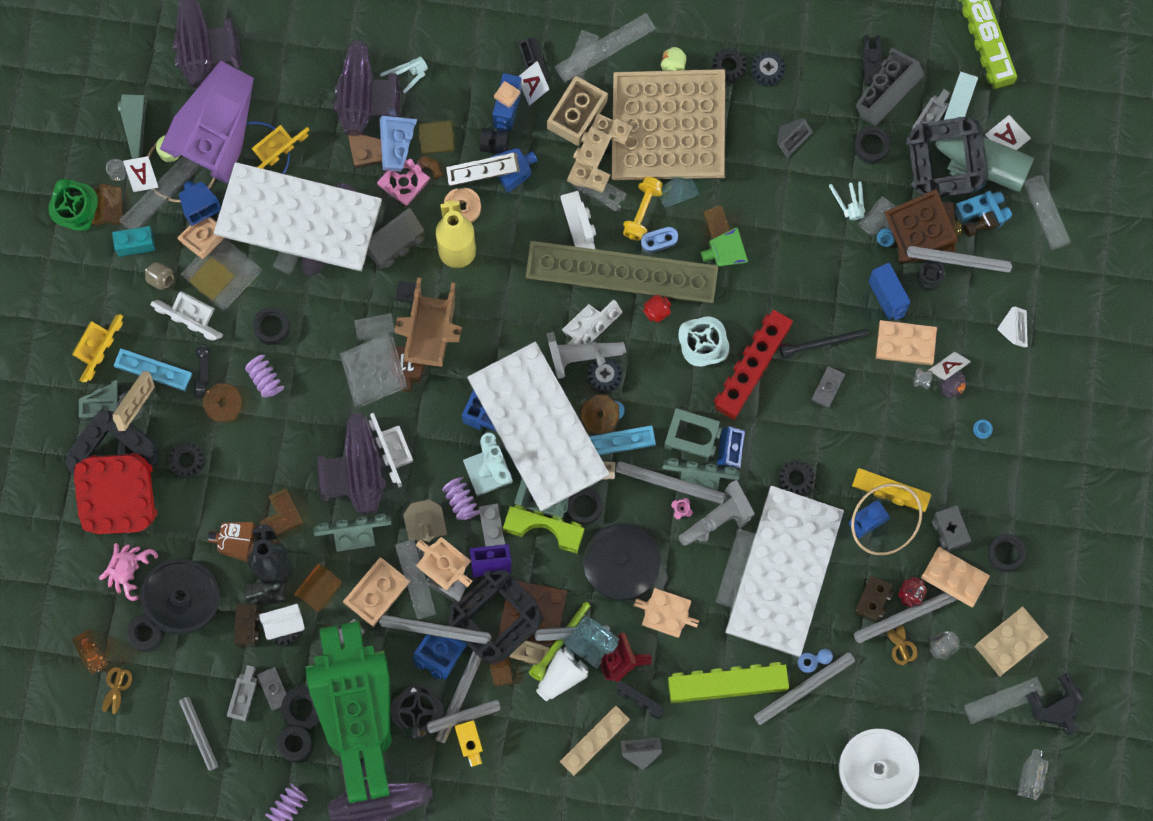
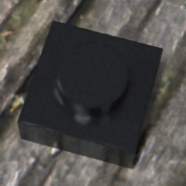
(405, 292)

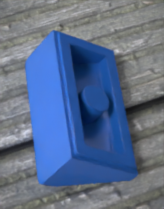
(730, 447)

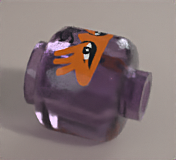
(953, 385)

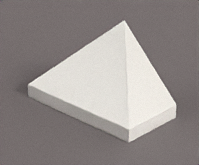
(1015, 326)

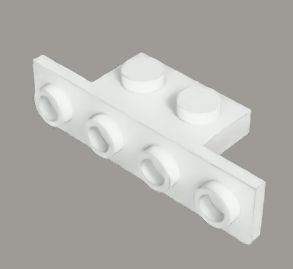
(578, 221)
(190, 312)
(591, 323)
(394, 446)

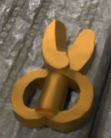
(900, 640)
(115, 694)

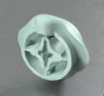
(689, 330)

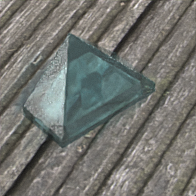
(678, 191)

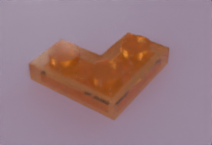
(286, 516)

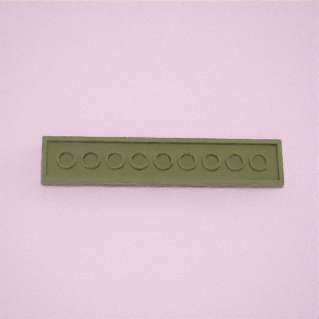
(621, 272)

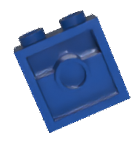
(438, 655)

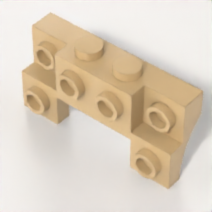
(594, 145)

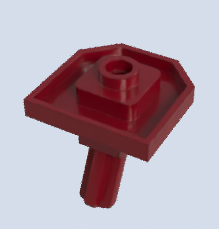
(622, 660)

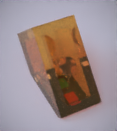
(90, 652)

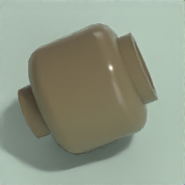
(159, 275)

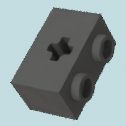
(952, 518)

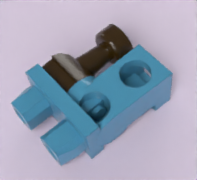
(986, 208)

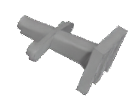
(578, 352)
(735, 507)

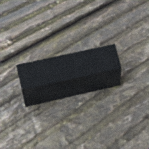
(531, 53)

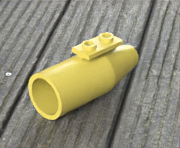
(455, 236)

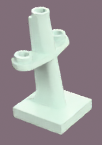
(488, 468)

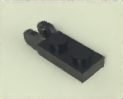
(871, 59)
(641, 700)

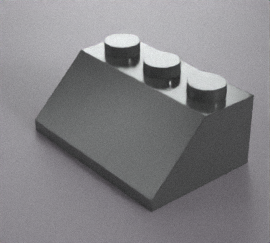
(395, 239)

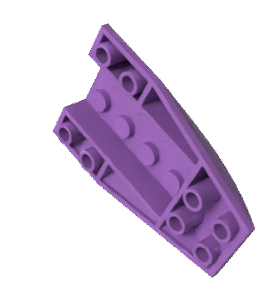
(213, 122)

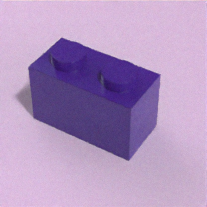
(490, 558)

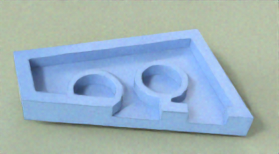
(395, 140)

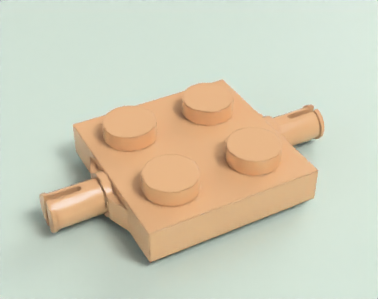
(443, 563)
(666, 613)

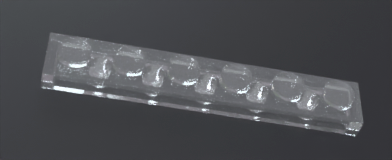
(605, 47)
(157, 197)

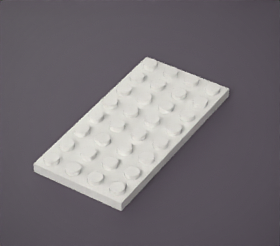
(298, 216)
(538, 426)
(784, 571)

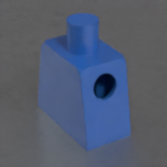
(512, 180)
(198, 202)
(870, 519)

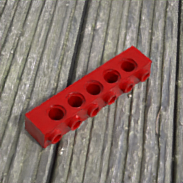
(781, 326)

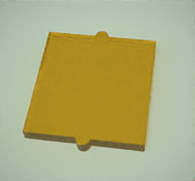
(436, 137)
(212, 278)

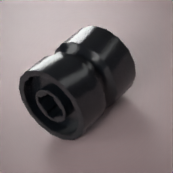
(501, 140)
(930, 275)

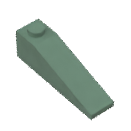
(133, 117)

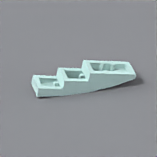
(961, 96)

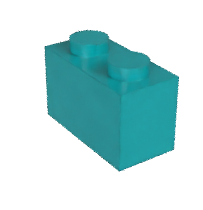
(133, 241)

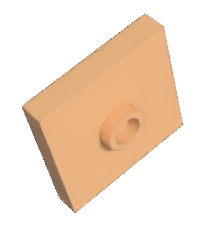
(201, 237)

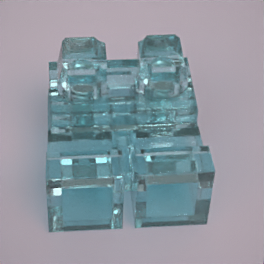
(591, 641)

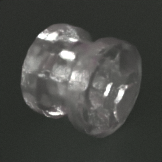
(114, 166)
(922, 378)

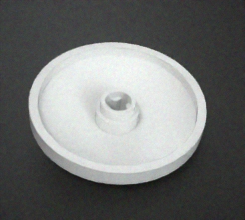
(879, 769)

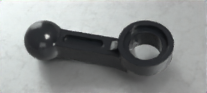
(202, 353)

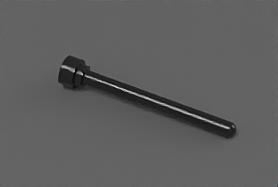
(788, 350)

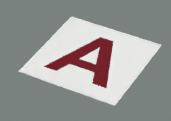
(533, 83)
(1008, 133)
(140, 174)
(949, 365)

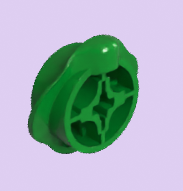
(81, 206)

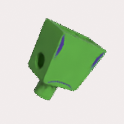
(726, 249)

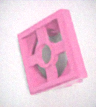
(404, 199)

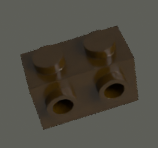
(873, 599)
(246, 625)

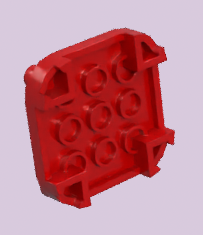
(114, 493)

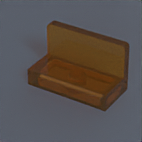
(109, 205)
(318, 587)

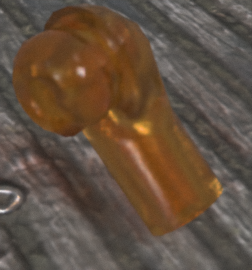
(426, 161)

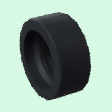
(874, 131)
(271, 311)
(585, 520)
(1018, 544)

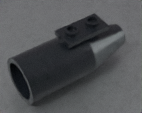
(269, 557)

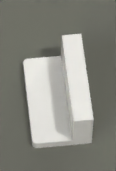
(282, 622)

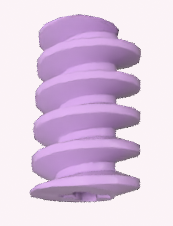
(262, 377)
(460, 500)
(287, 805)

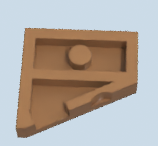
(365, 150)

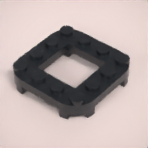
(974, 153)
(98, 429)
(493, 584)

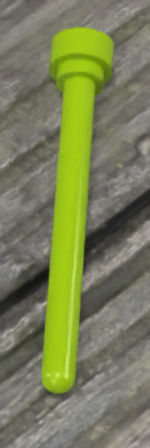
(538, 670)

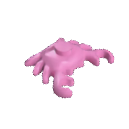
(123, 568)

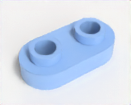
(659, 240)

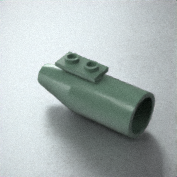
(1004, 164)

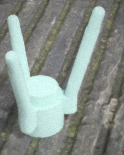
(416, 66)
(856, 209)

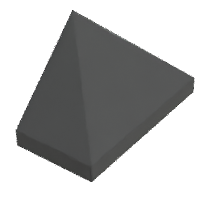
(793, 135)
(641, 751)

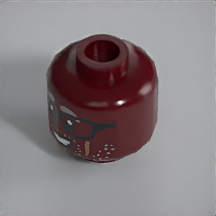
(912, 592)

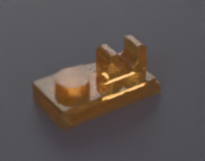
(501, 673)

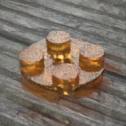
(610, 410)
(229, 411)

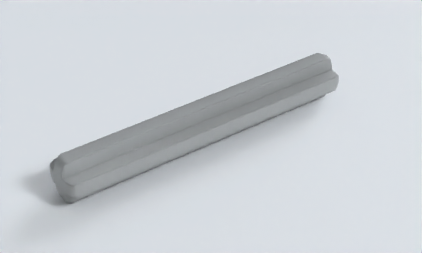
(556, 633)
(463, 716)
(198, 733)

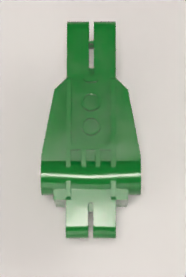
(353, 707)

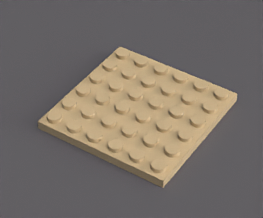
(674, 124)

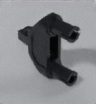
(1062, 710)

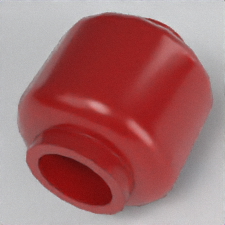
(657, 308)

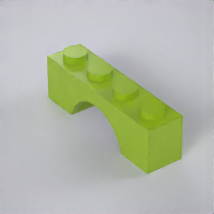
(521, 521)

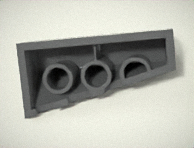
(889, 86)

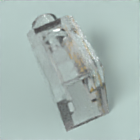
(1033, 775)

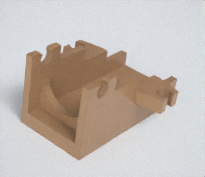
(428, 328)

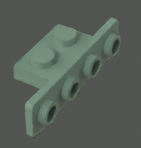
(701, 475)
(354, 533)

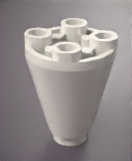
(561, 674)

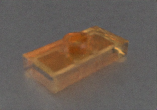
(716, 221)

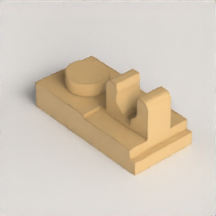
(530, 652)

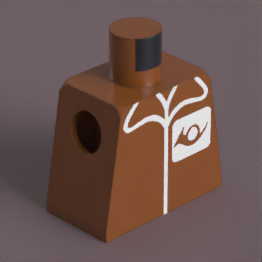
(233, 539)

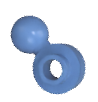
(824, 656)

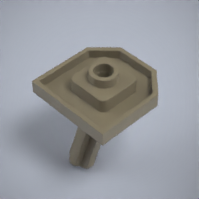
(424, 520)

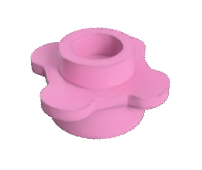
(685, 503)

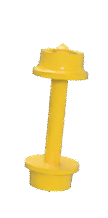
(650, 187)

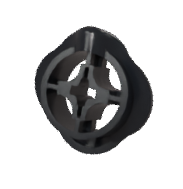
(396, 710)

